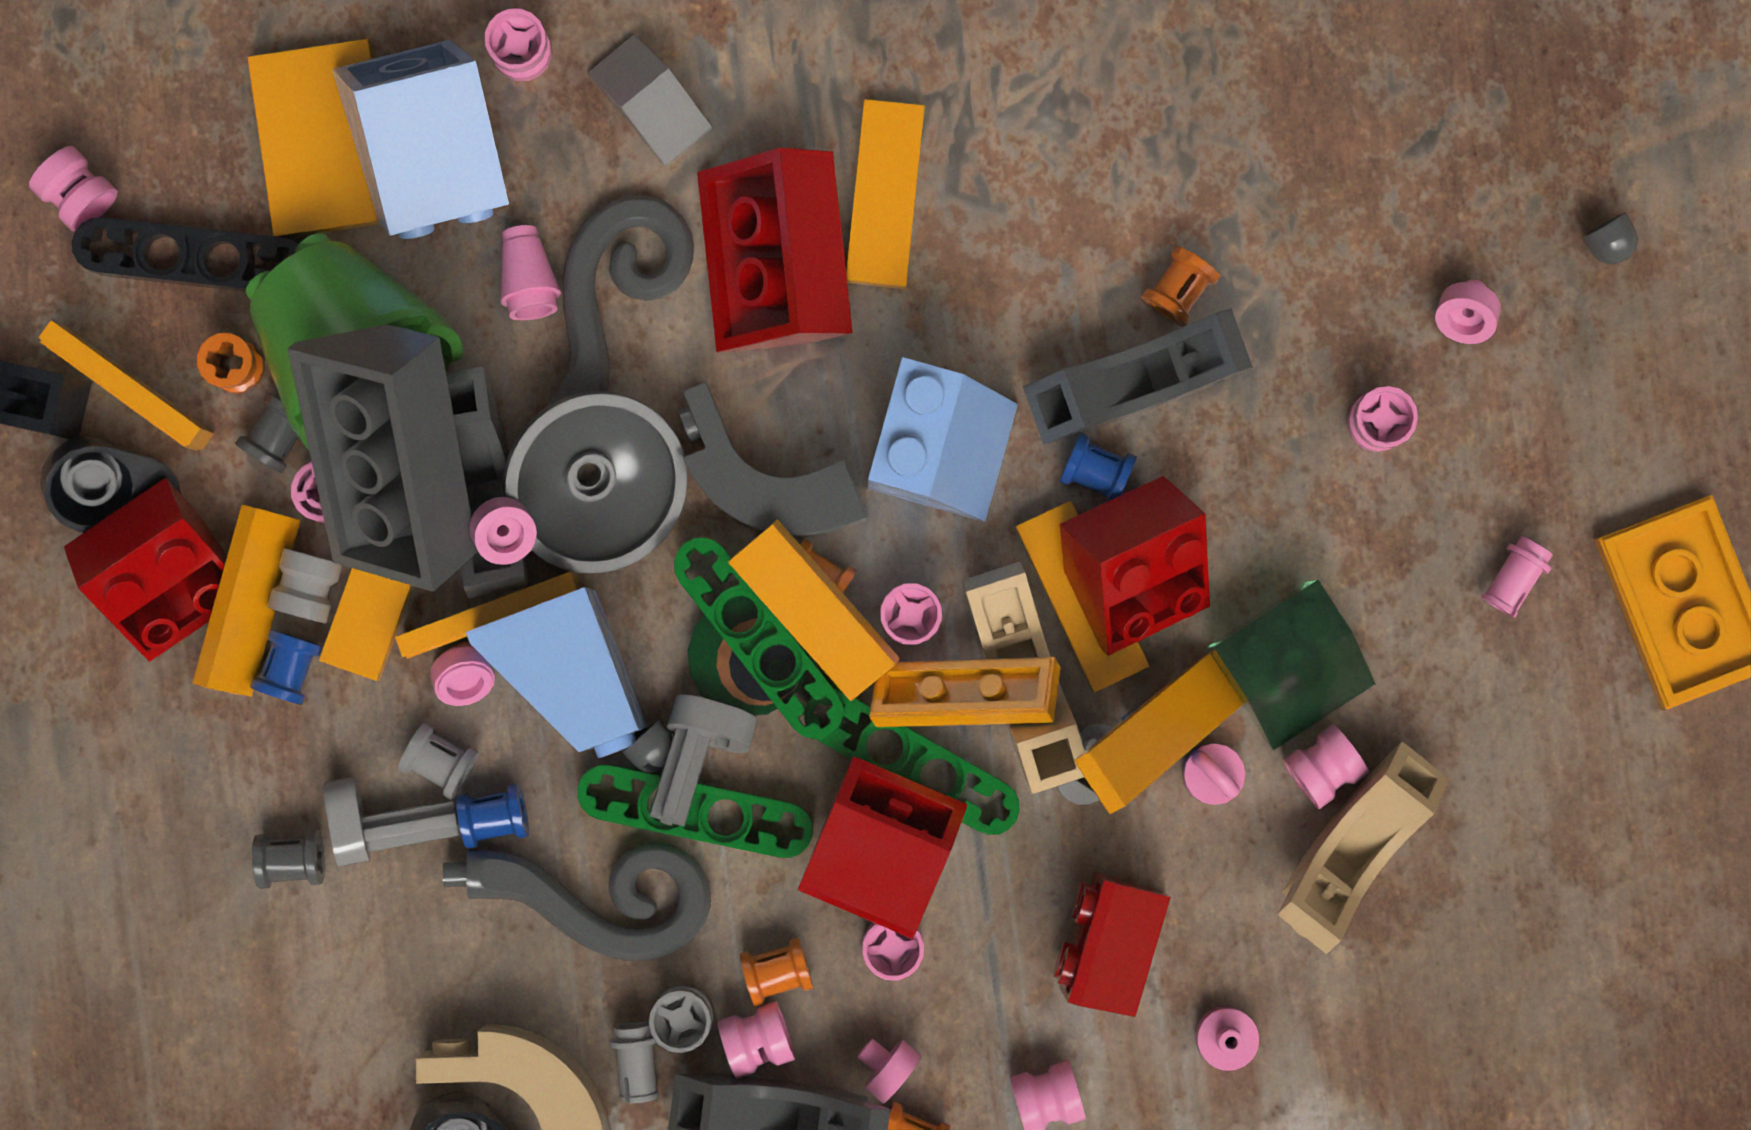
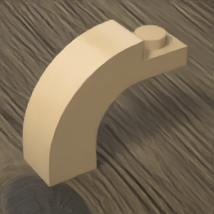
(1011, 628)
(1359, 843)
(526, 1064)

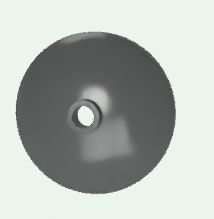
(626, 502)

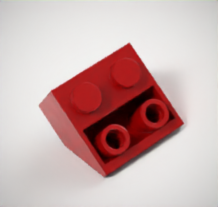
(1137, 563)
(150, 569)
(883, 847)
(1112, 944)

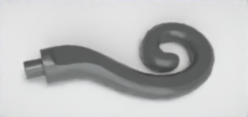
(589, 355)
(512, 877)

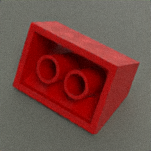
(774, 250)

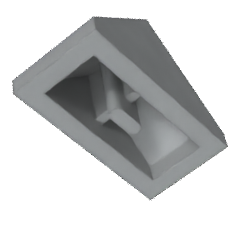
(650, 99)

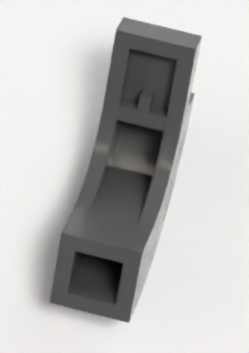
(1138, 378)
(483, 460)
(804, 504)
(768, 1104)

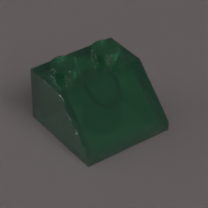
(1293, 663)

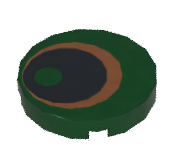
(723, 676)

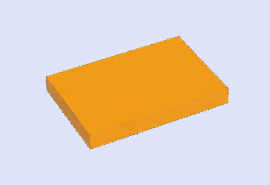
(307, 141)
(1682, 600)

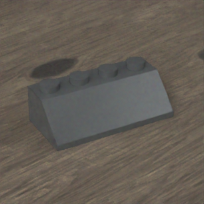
(385, 452)

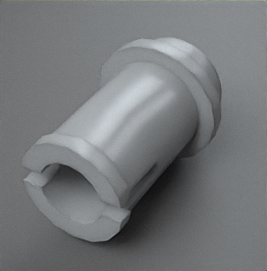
(635, 1062)

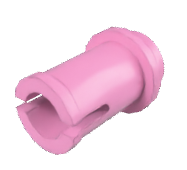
(1517, 576)

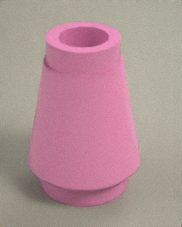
(526, 275)

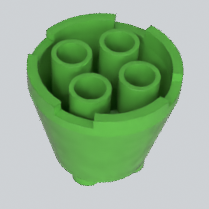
(330, 292)

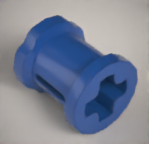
(1097, 468)
(286, 667)
(492, 815)

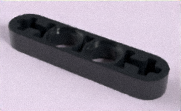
(193, 257)

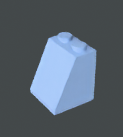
(423, 138)
(942, 440)
(567, 669)

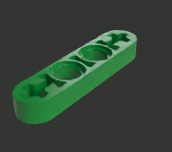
(754, 642)
(915, 754)
(697, 823)

